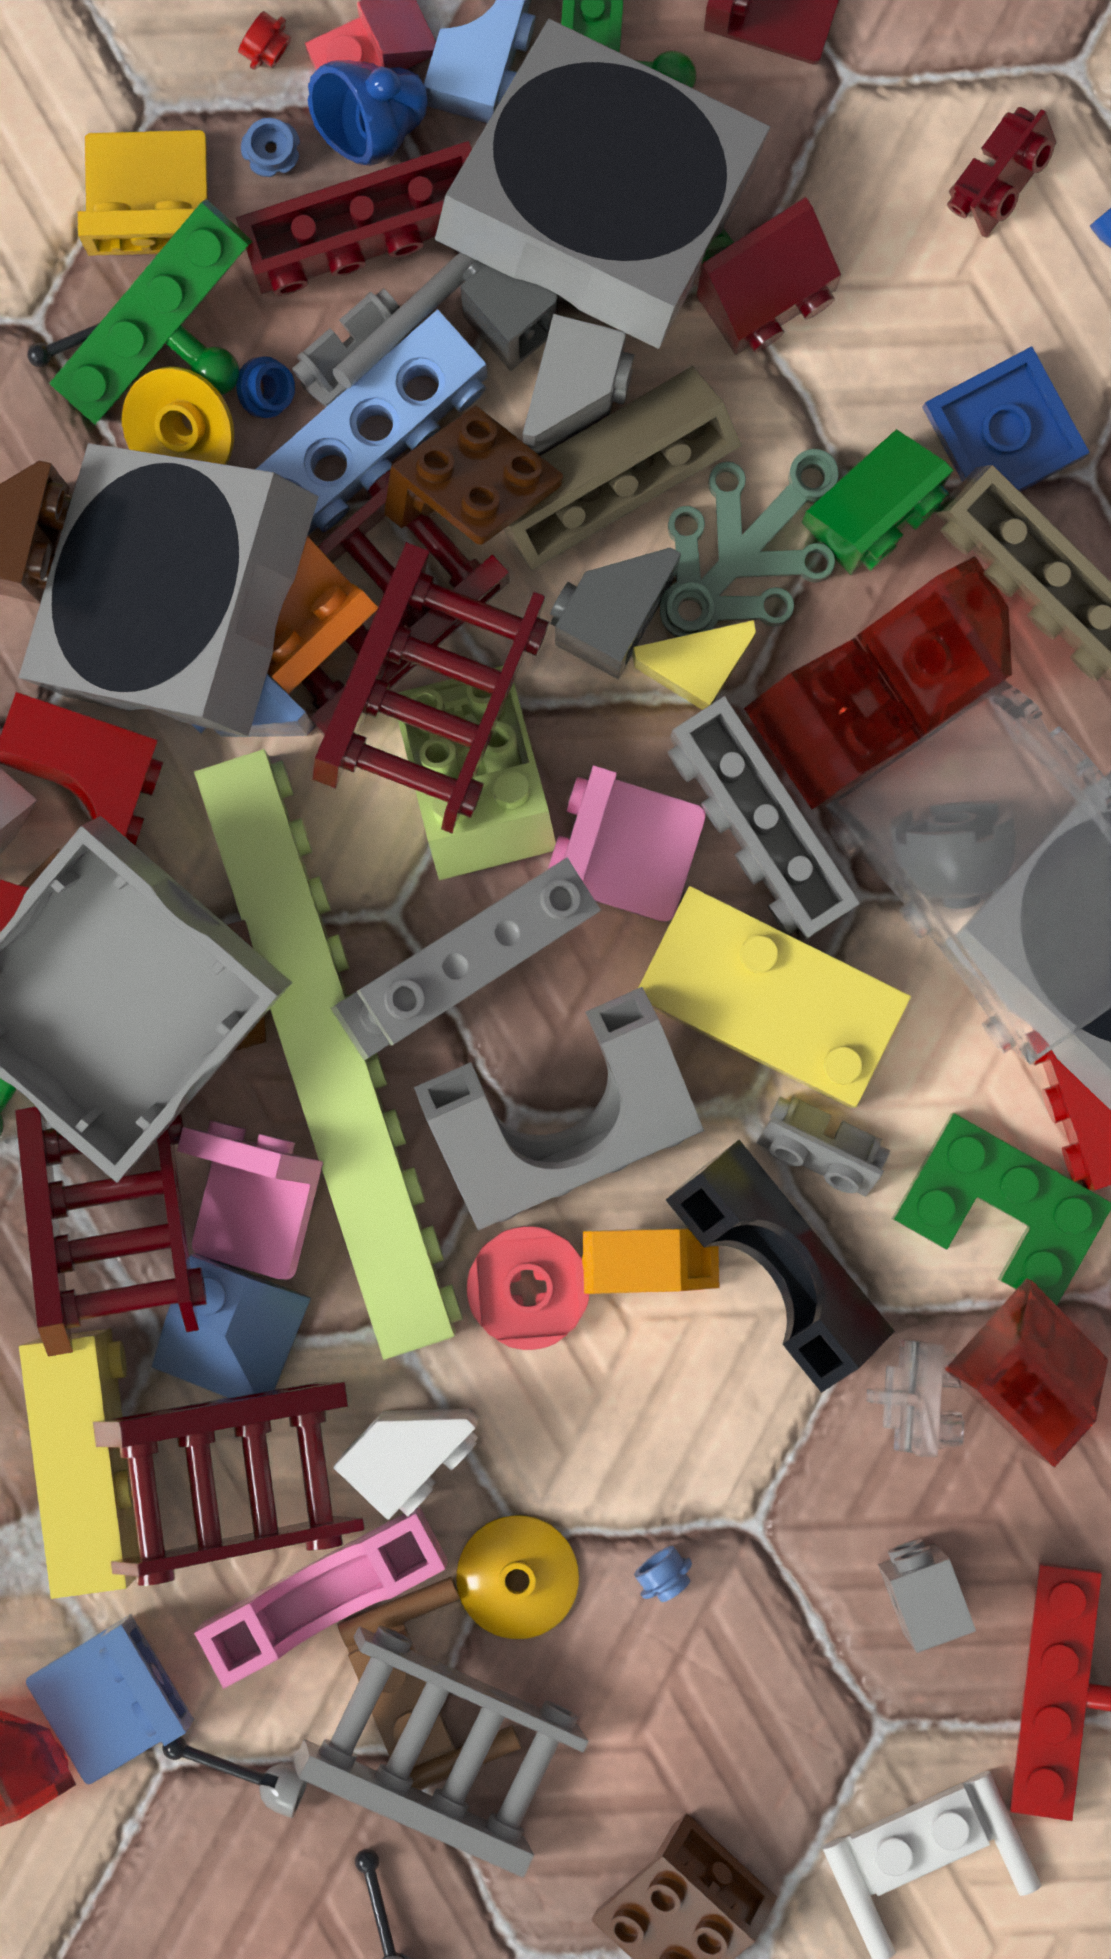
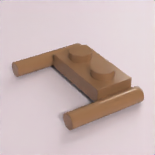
(404, 1690)

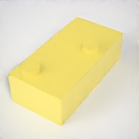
(772, 997)
(79, 1486)

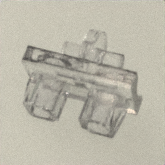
(914, 1400)

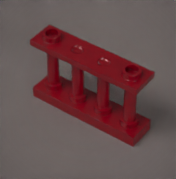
(467, 575)
(392, 642)
(57, 1254)
(195, 1430)

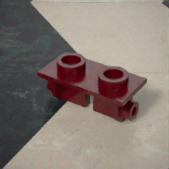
(1021, 147)

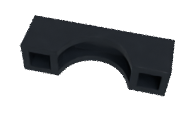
(828, 1316)

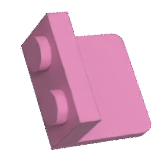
(630, 844)
(253, 1199)

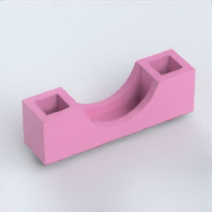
(319, 1595)

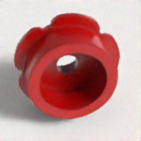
(265, 41)

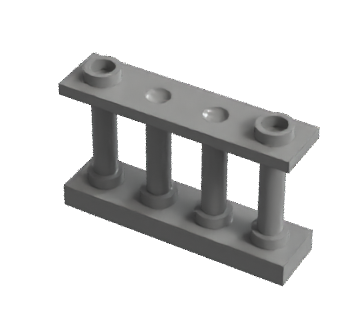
(466, 959)
(444, 1813)

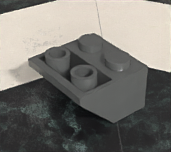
(507, 312)

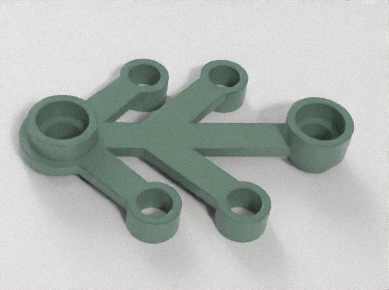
(743, 554)

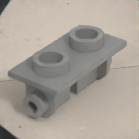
(328, 351)
(797, 1138)

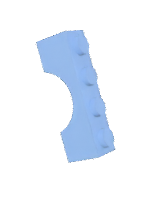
(475, 60)

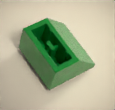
(876, 499)

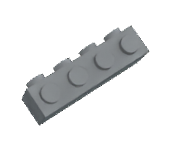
(762, 818)

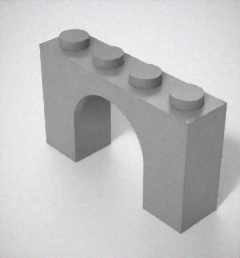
(512, 1171)

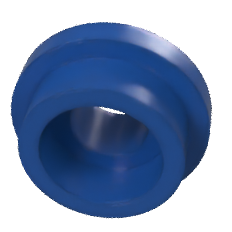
(277, 382)

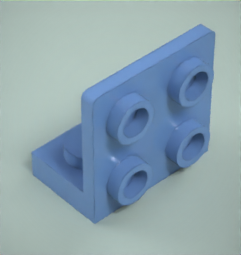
(109, 1700)

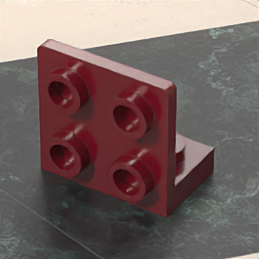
(779, 26)

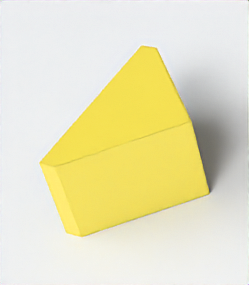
(696, 663)

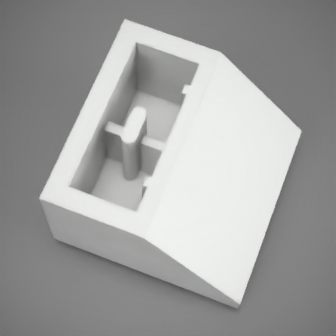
(401, 1451)

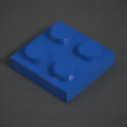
(1007, 421)

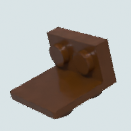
(470, 476)
(687, 1902)

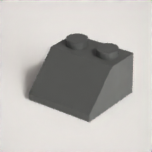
(612, 609)

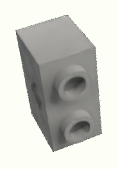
(925, 1595)

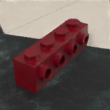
(350, 222)

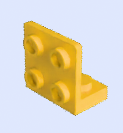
(140, 189)

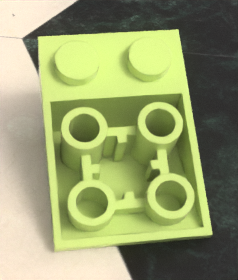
(512, 809)

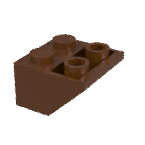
(30, 518)

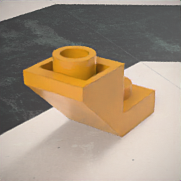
(647, 1261)

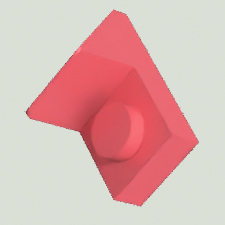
(384, 34)

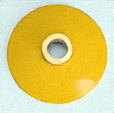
(155, 412)
(524, 1545)

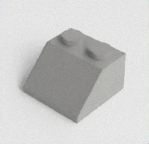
(576, 381)

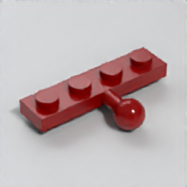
(1057, 1691)

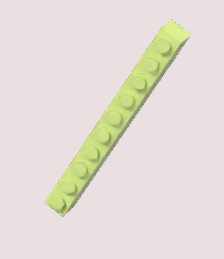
(331, 1078)

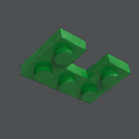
(975, 1164)

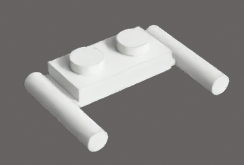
(921, 1842)

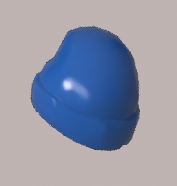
(365, 108)

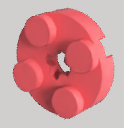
(504, 1313)

